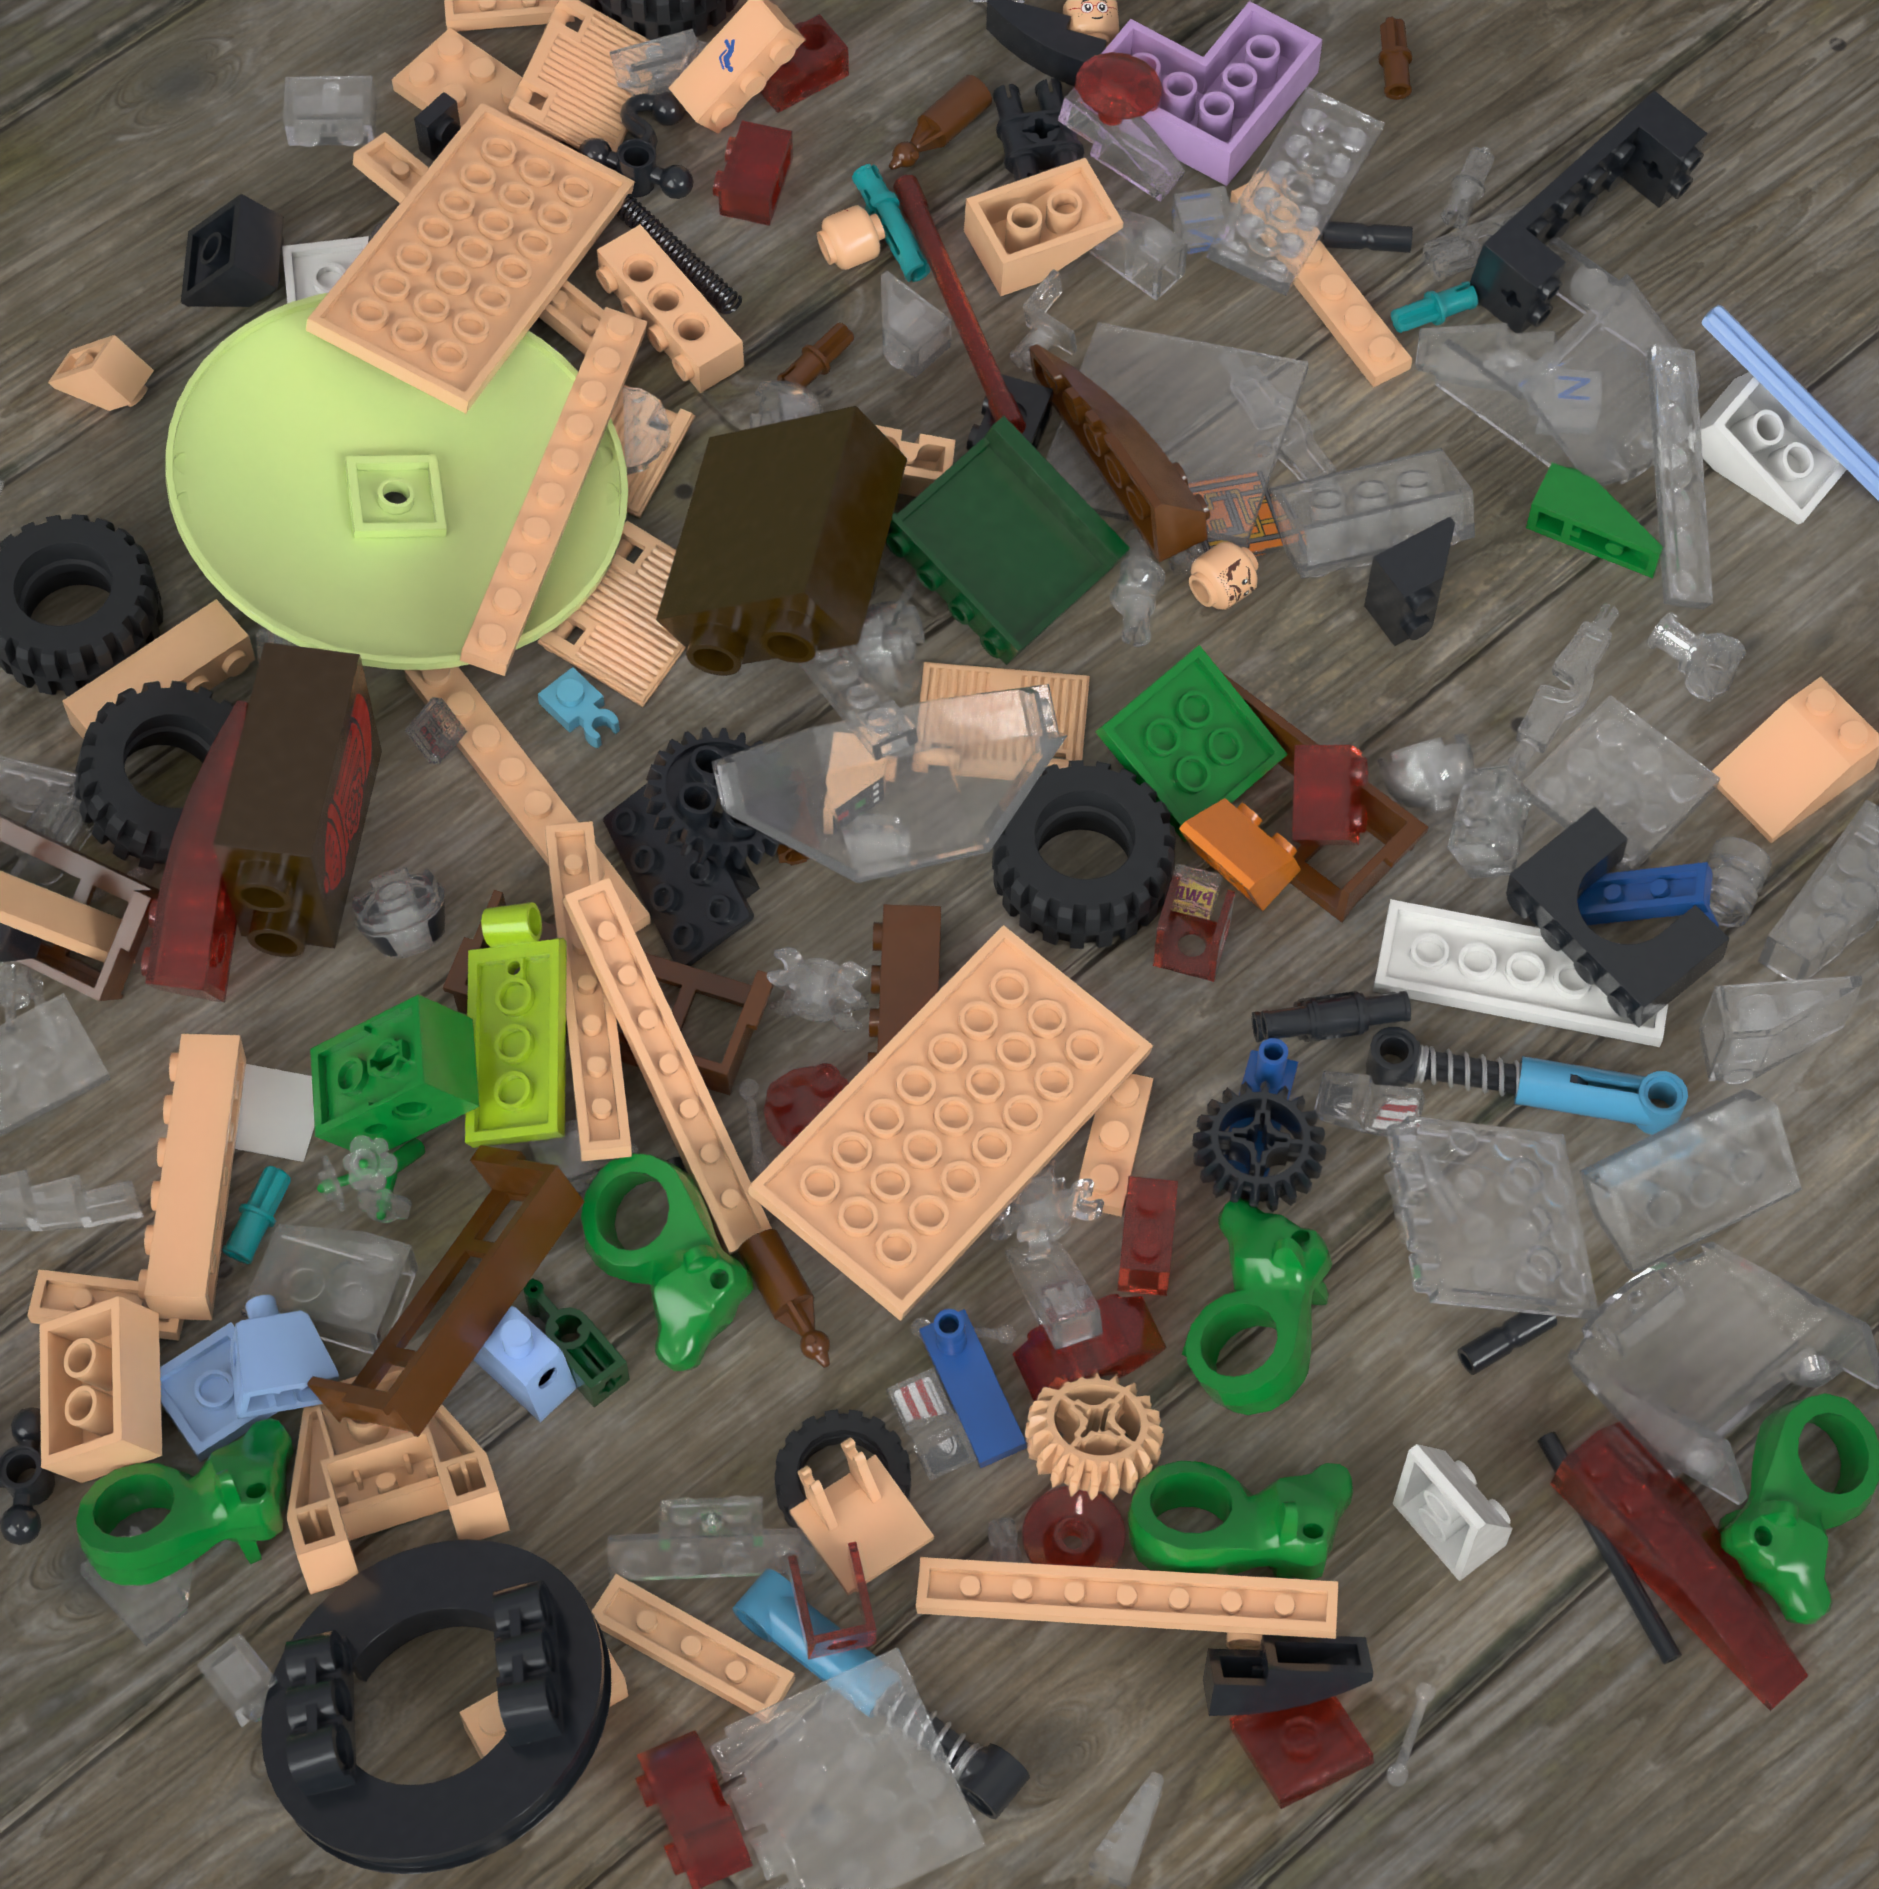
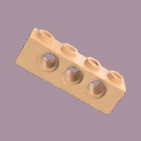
(690, 316)

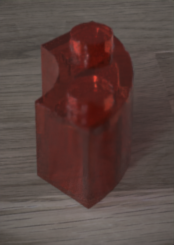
(1126, 1344)
(693, 1809)

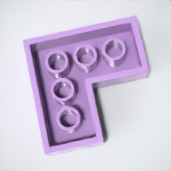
(1231, 99)

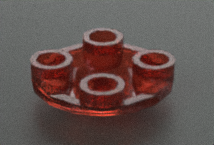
(1118, 87)
(799, 1098)

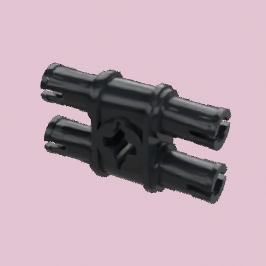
(1035, 138)
(1331, 1016)

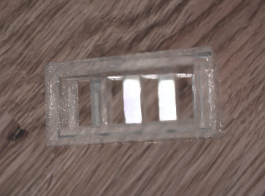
(1122, 1846)

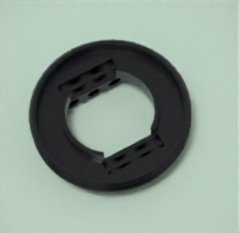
(549, 1699)

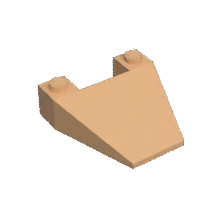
(373, 1477)

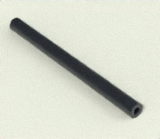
(1621, 1570)

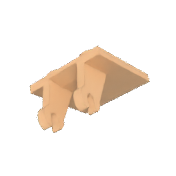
(863, 1509)

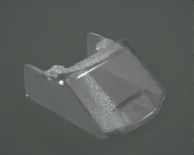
(1587, 393)
(1705, 1347)

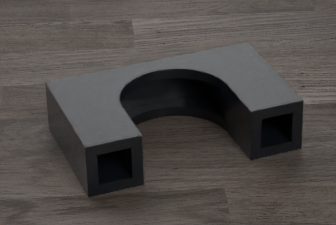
(1632, 976)

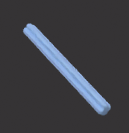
(1794, 397)

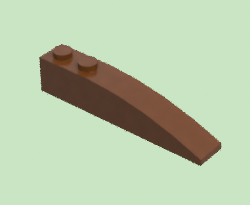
(1127, 459)

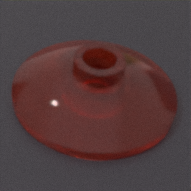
(1060, 1516)

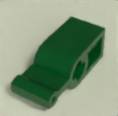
(590, 1357)

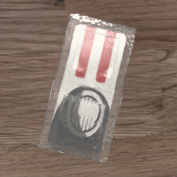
(1361, 1106)
(931, 1424)

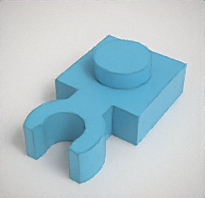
(578, 703)

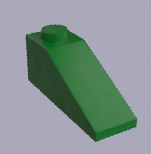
(1589, 518)

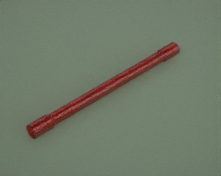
(916, 209)

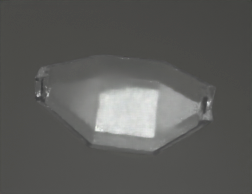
(908, 809)

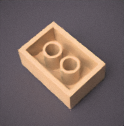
(100, 1389)

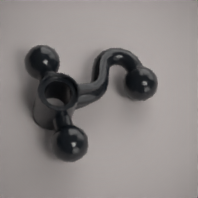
(638, 156)
(21, 1521)

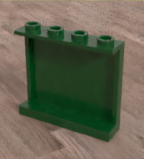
(1005, 541)

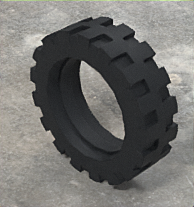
(834, 1430)

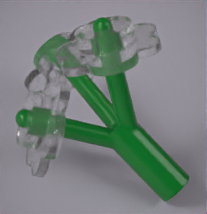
(375, 1168)

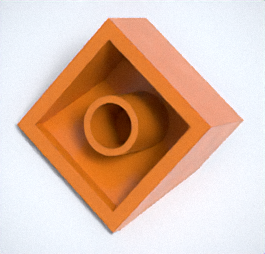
(1241, 851)

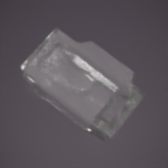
(654, 63)

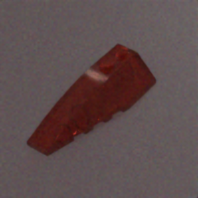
(193, 910)
(1679, 1556)

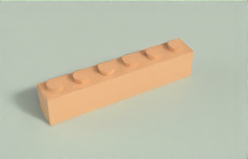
(194, 1177)

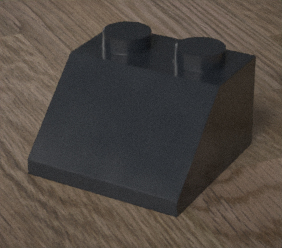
(233, 256)
(1408, 582)

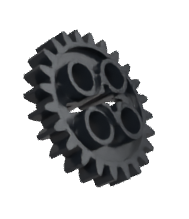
(680, 782)

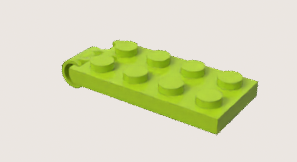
(517, 1029)

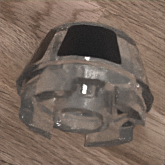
(401, 912)

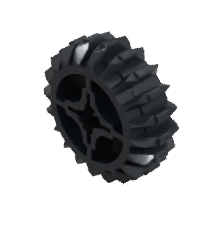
(1278, 1146)

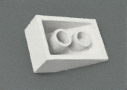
(1767, 450)
(1450, 1510)

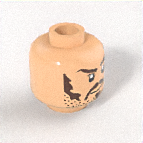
(1223, 575)

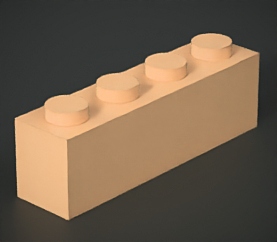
(196, 651)

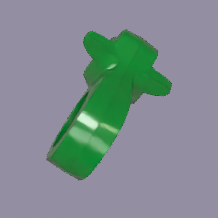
(689, 1273)
(1275, 1281)
(231, 1498)
(1783, 1525)
(1281, 1527)

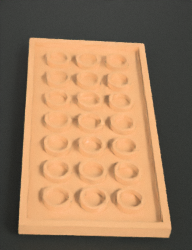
(471, 257)
(950, 1122)

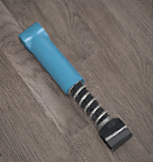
(1533, 1081)
(986, 1774)

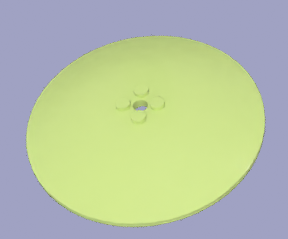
(286, 474)

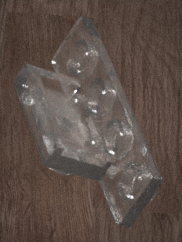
(709, 1542)

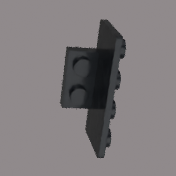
(688, 901)

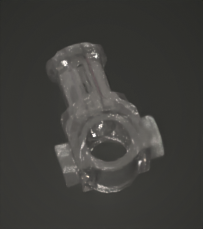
(1697, 655)

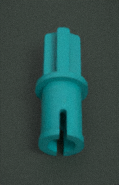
(1435, 307)
(257, 1215)

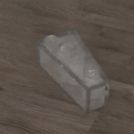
(1833, 904)

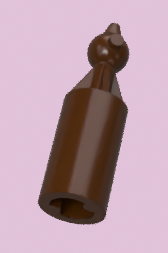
(944, 120)
(785, 1291)

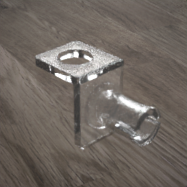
(1044, 328)

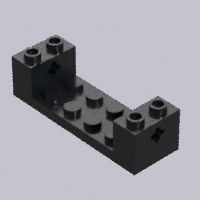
(1648, 148)

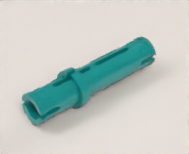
(897, 232)

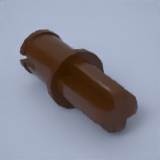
(1395, 58)
(817, 358)

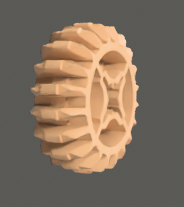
(1094, 1422)

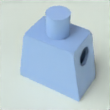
(518, 1358)
(276, 1359)

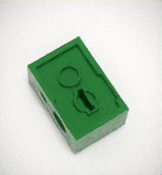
(395, 1074)

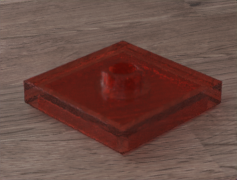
(1302, 1748)

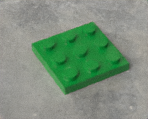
(1191, 739)

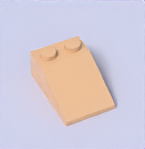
(1039, 224)
(1798, 760)

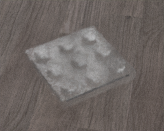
(1627, 774)

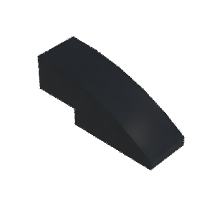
(1041, 38)
(1283, 1673)

